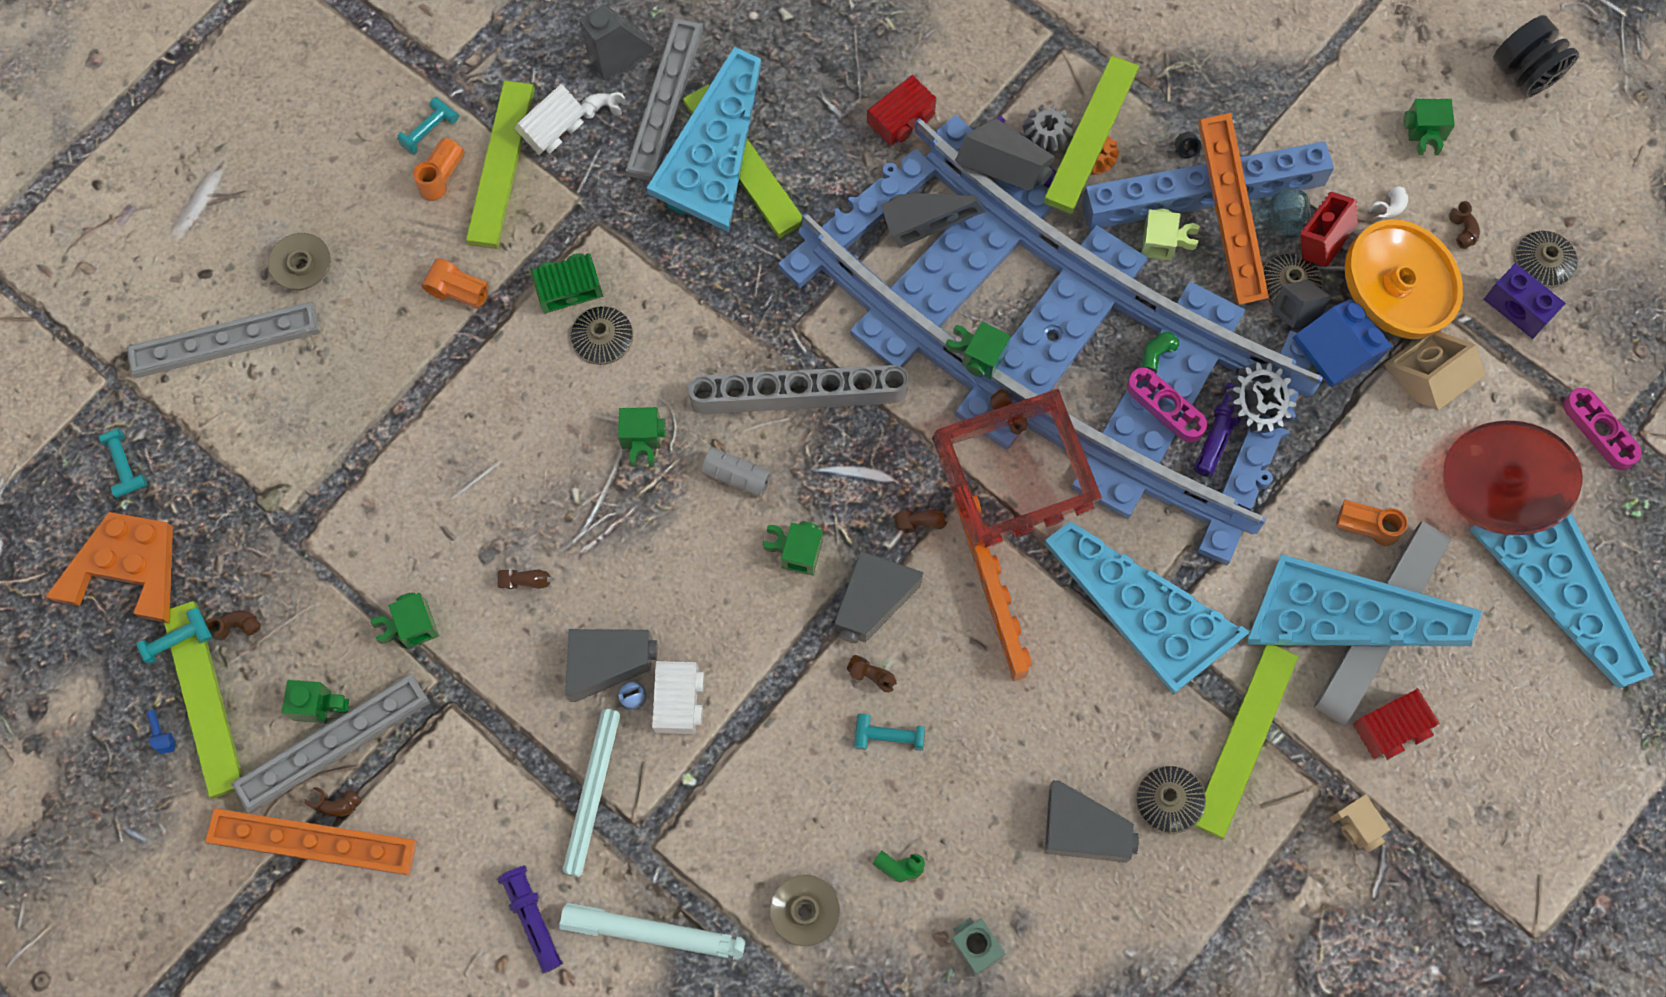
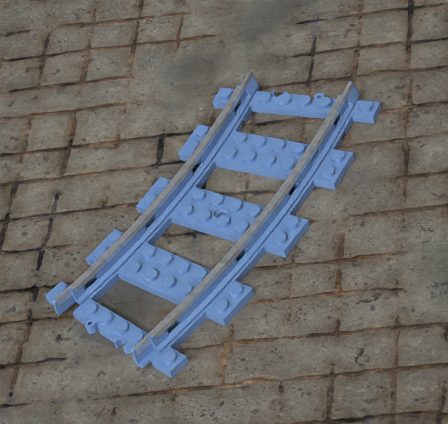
(1089, 285)

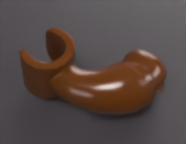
(1471, 231)
(1002, 399)
(909, 520)
(532, 578)
(242, 619)
(861, 667)
(336, 808)

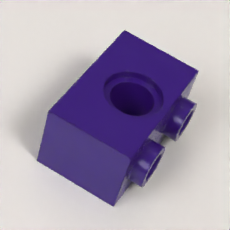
(1524, 301)

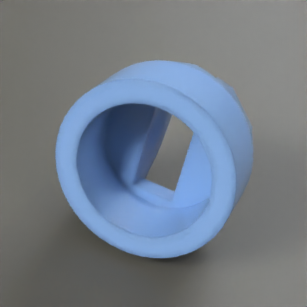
(633, 701)

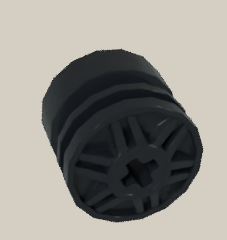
(1535, 56)

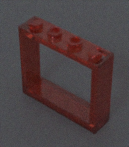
(990, 421)

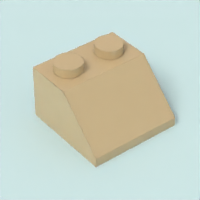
(1437, 369)

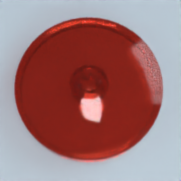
(1512, 477)

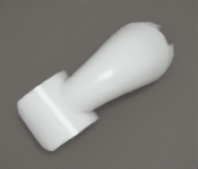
(596, 101)
(1397, 205)

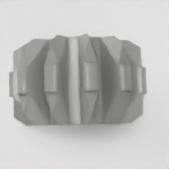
(1048, 129)

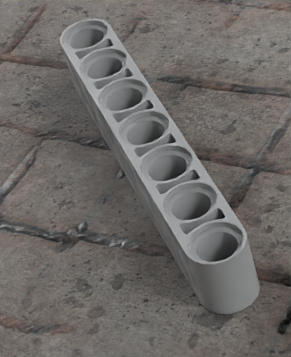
(812, 380)
(1361, 663)

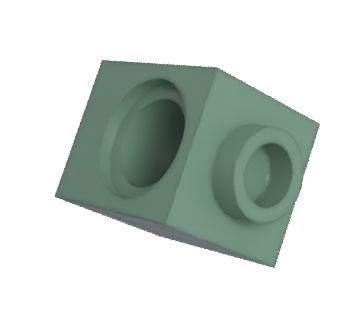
(981, 961)

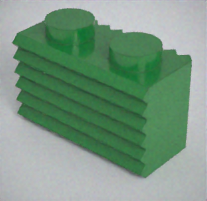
(566, 282)

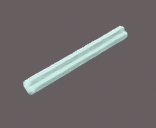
(591, 792)

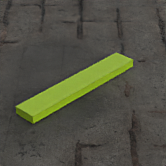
(1091, 134)
(499, 166)
(760, 184)
(204, 708)
(1246, 739)

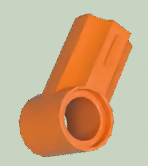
(438, 168)
(448, 281)
(1368, 522)

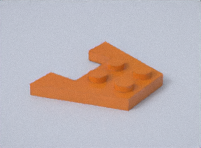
(128, 552)

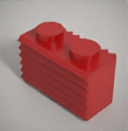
(898, 111)
(1328, 229)
(1396, 724)

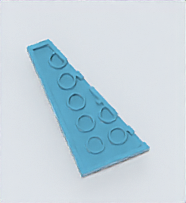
(708, 155)
(1571, 589)
(1334, 607)
(1152, 614)

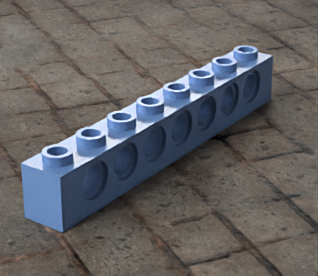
(1190, 187)

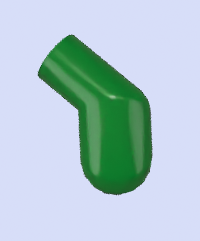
(1163, 342)
(902, 869)

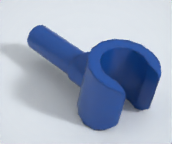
(160, 742)

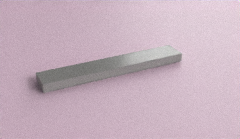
(664, 99)
(223, 340)
(330, 743)

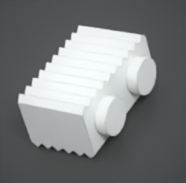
(550, 120)
(676, 697)

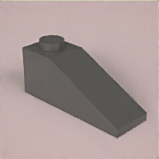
(923, 214)

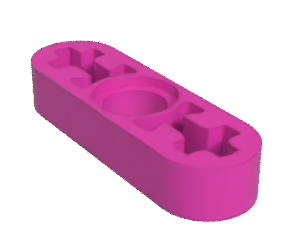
(1167, 418)
(1600, 442)

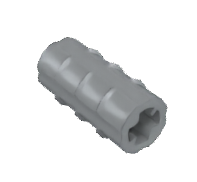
(736, 472)

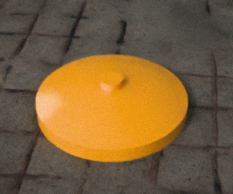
(1404, 279)

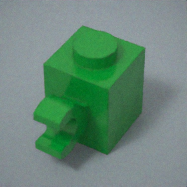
(1429, 123)
(982, 350)
(641, 432)
(799, 548)
(410, 621)
(311, 701)

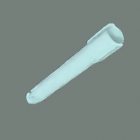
(597, 921)

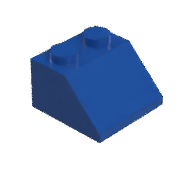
(1342, 343)

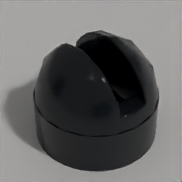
(1193, 142)

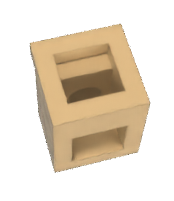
(1362, 824)

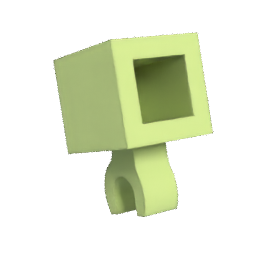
(1163, 234)

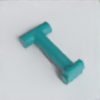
(441, 112)
(128, 482)
(196, 627)
(865, 732)

